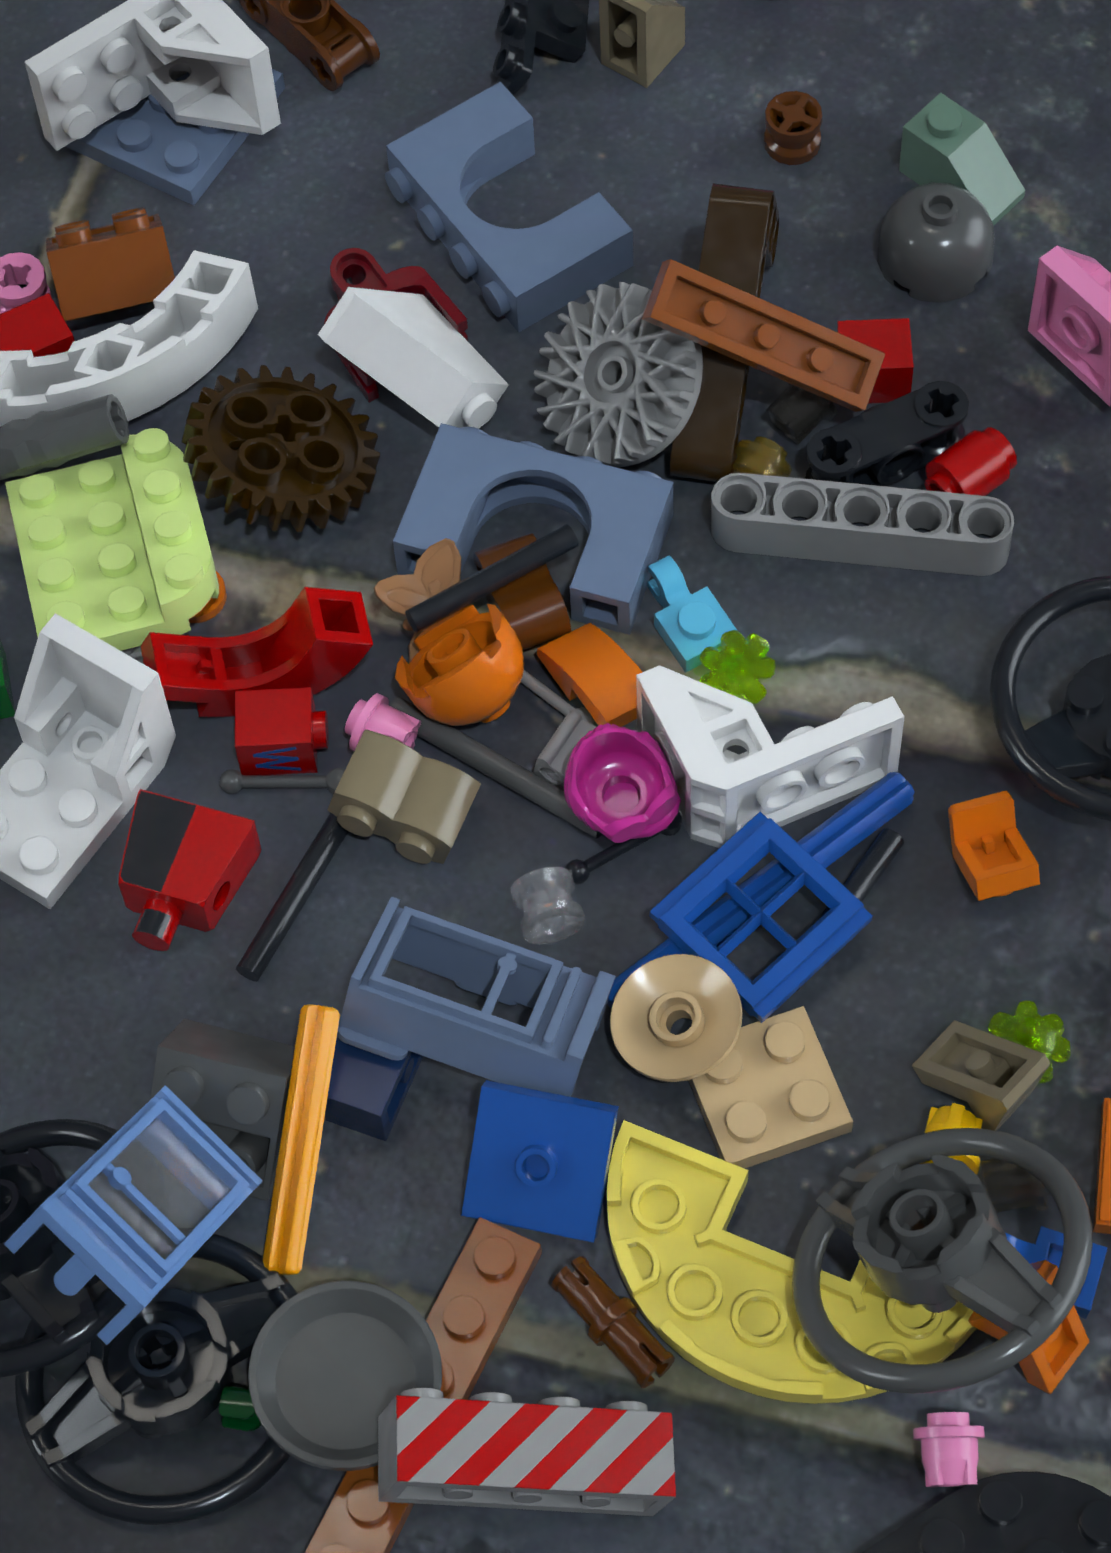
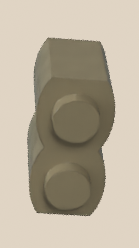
(403, 798)

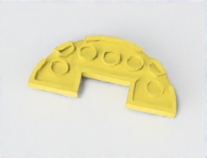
(732, 1300)

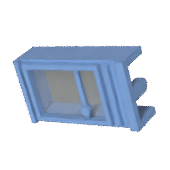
(142, 1205)

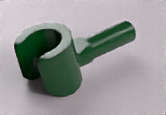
(238, 1409)

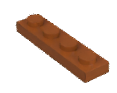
(763, 335)

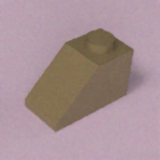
(640, 36)

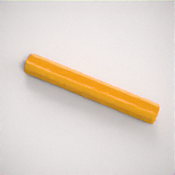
(301, 1139)

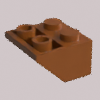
(109, 264)

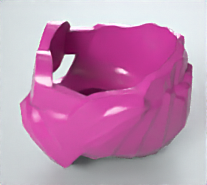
(621, 783)

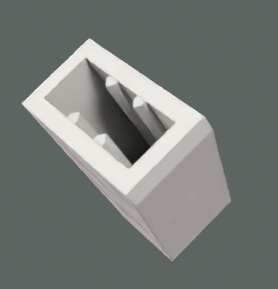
(415, 355)

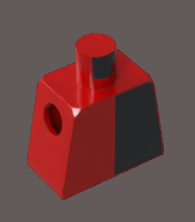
(182, 865)

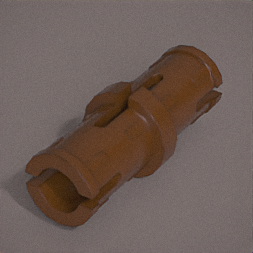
(613, 1322)

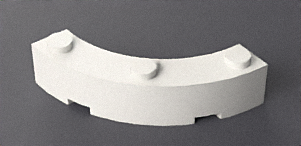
(142, 362)

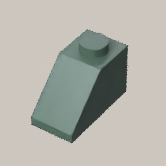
(958, 148)

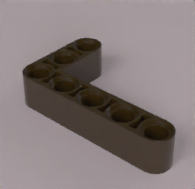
(735, 250)

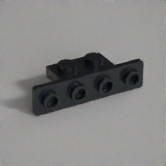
(545, 24)

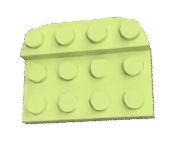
(116, 543)

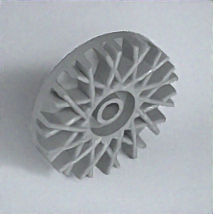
(616, 380)

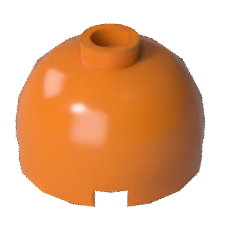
(464, 668)

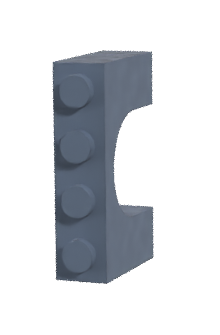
(518, 270)
(478, 475)

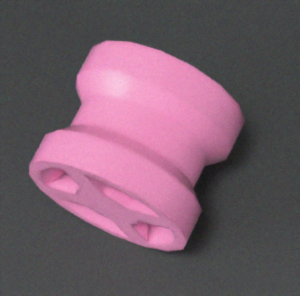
(20, 270)

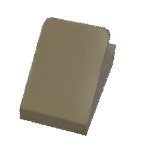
(982, 1070)

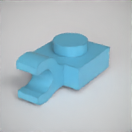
(687, 620)

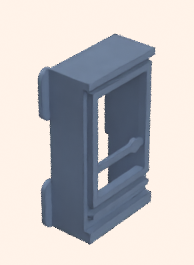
(399, 1018)

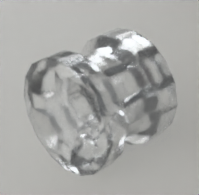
(547, 905)

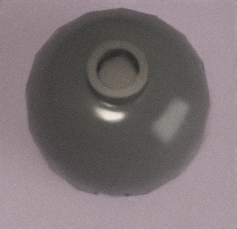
(936, 242)

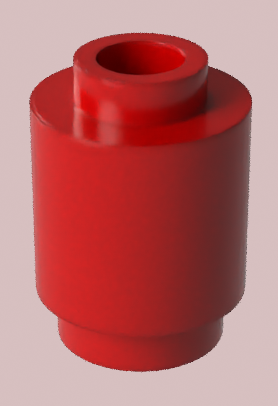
(972, 464)

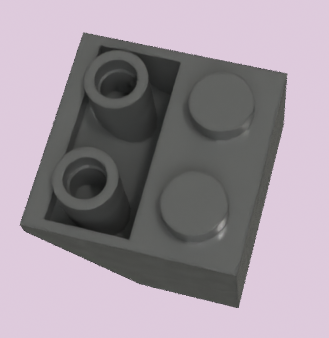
(233, 1087)

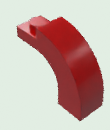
(305, 647)

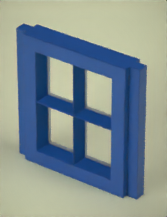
(802, 956)

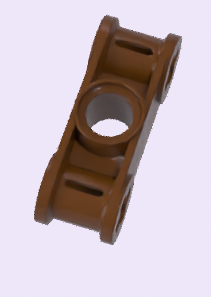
(318, 35)

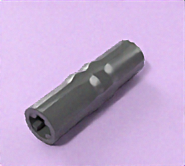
(61, 435)

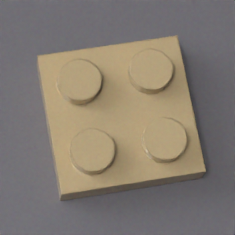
(772, 1093)

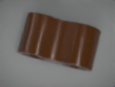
(530, 602)

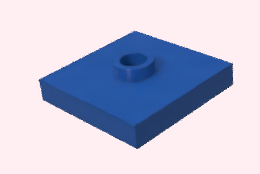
(539, 1161)

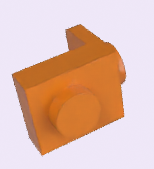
(990, 846)

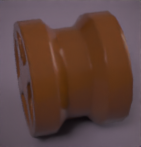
(783, 117)

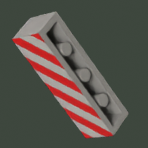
(525, 1454)

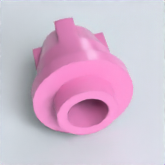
(381, 718)
(949, 1449)

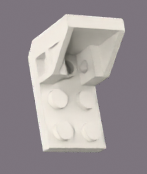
(140, 54)
(90, 740)
(780, 780)

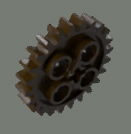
(280, 448)

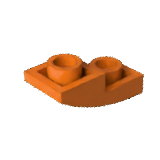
(595, 671)

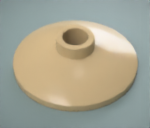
(662, 994)

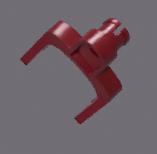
(366, 273)

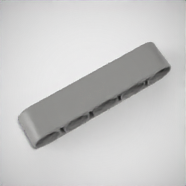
(888, 511)

